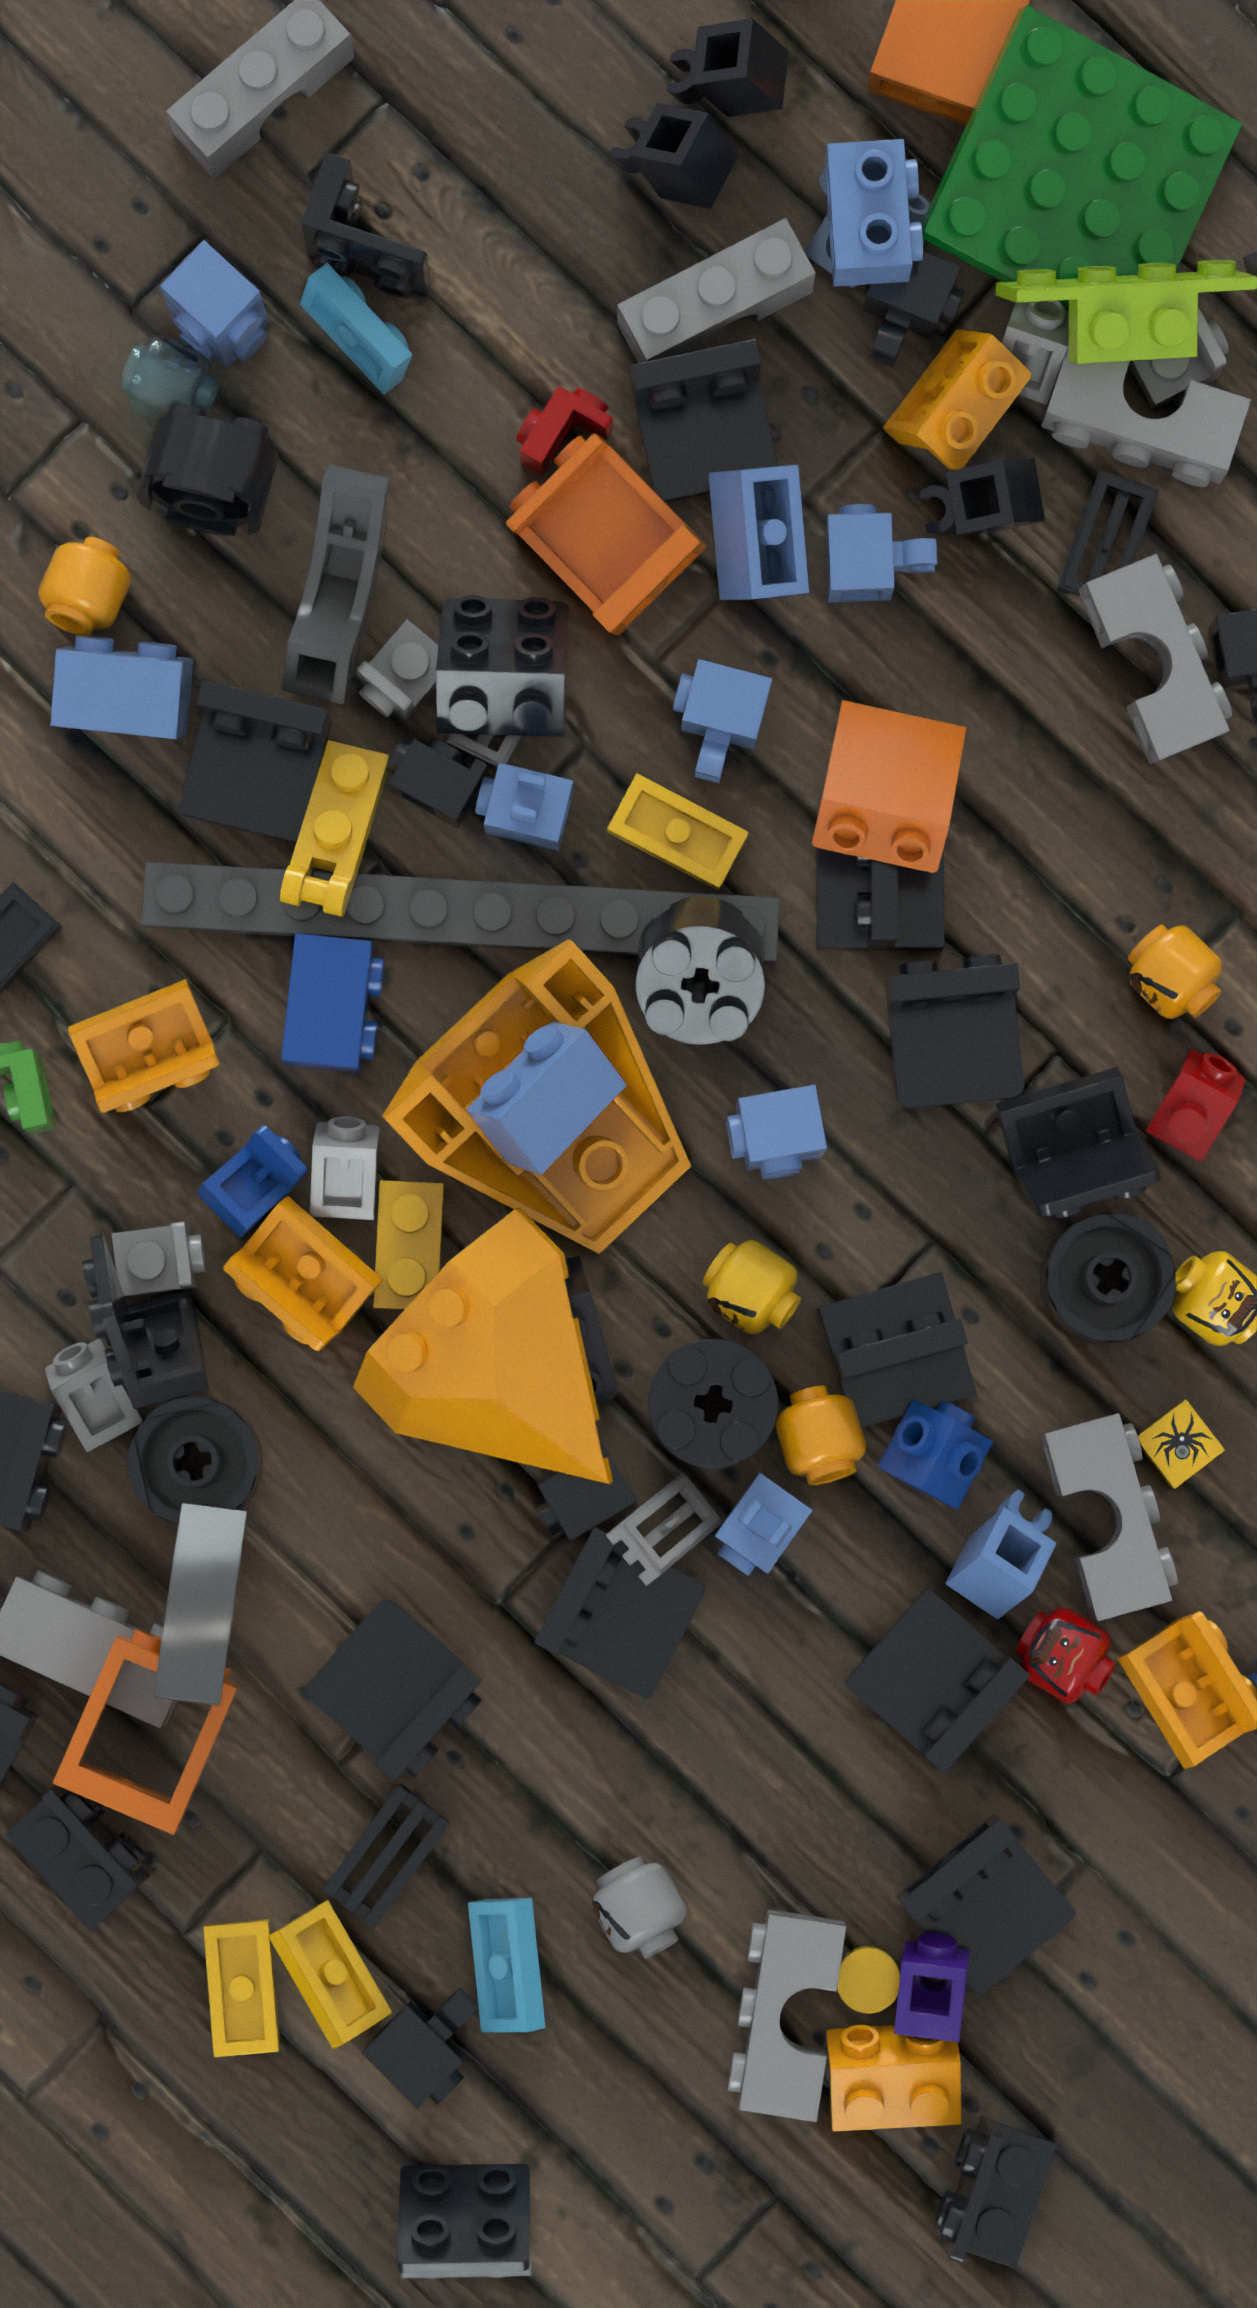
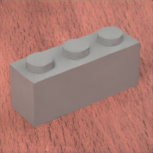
(71, 1643)

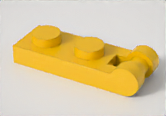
(335, 827)

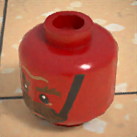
(1066, 1654)

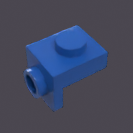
(253, 1181)

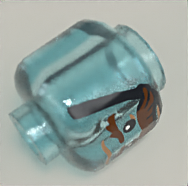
(167, 374)

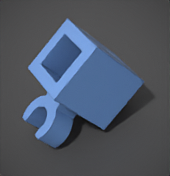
(864, 557)
(724, 709)
(525, 806)
(760, 1526)
(1003, 1558)

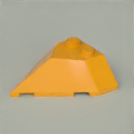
(492, 1358)

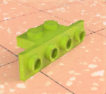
(1132, 314)

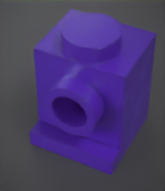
(926, 2006)

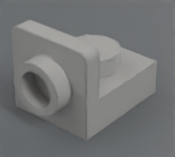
(1039, 341)
(1168, 378)
(400, 672)
(344, 1169)
(158, 1259)
(88, 1396)

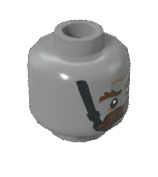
(639, 1907)

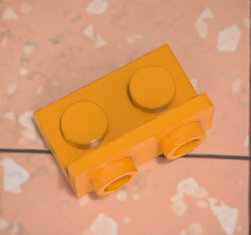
(959, 398)

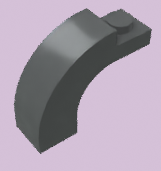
(338, 585)

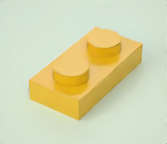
(677, 832)
(407, 1240)
(330, 1974)
(241, 1988)

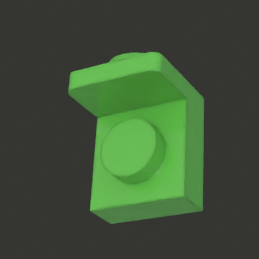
(29, 1093)

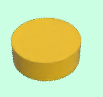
(868, 1979)

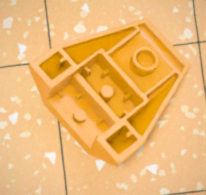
(609, 1169)

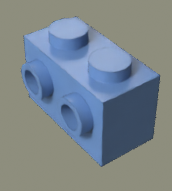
(870, 212)
(215, 307)
(758, 532)
(122, 689)
(546, 1096)
(777, 1131)

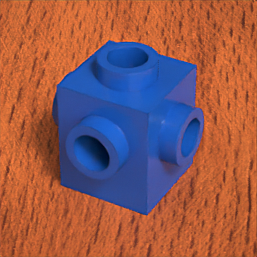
(936, 1451)

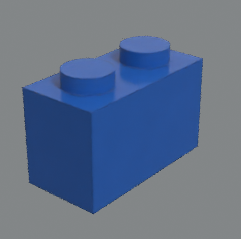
(330, 1004)

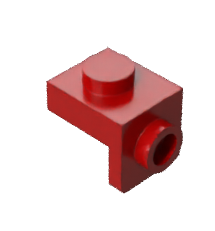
(546, 430)
(1197, 1104)

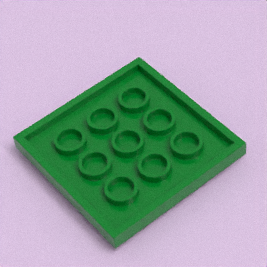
(1076, 161)

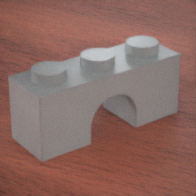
(229, 105)
(740, 281)
(1192, 441)
(1143, 606)
(1130, 1567)
(774, 2071)

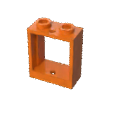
(116, 1790)

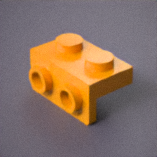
(145, 1047)
(302, 1275)
(1192, 1687)
(891, 2079)

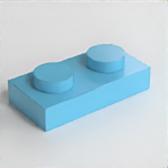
(343, 314)
(506, 1965)

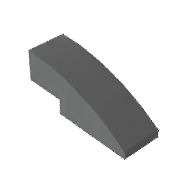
(200, 1605)

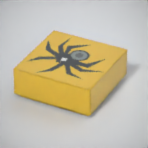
(1179, 1444)

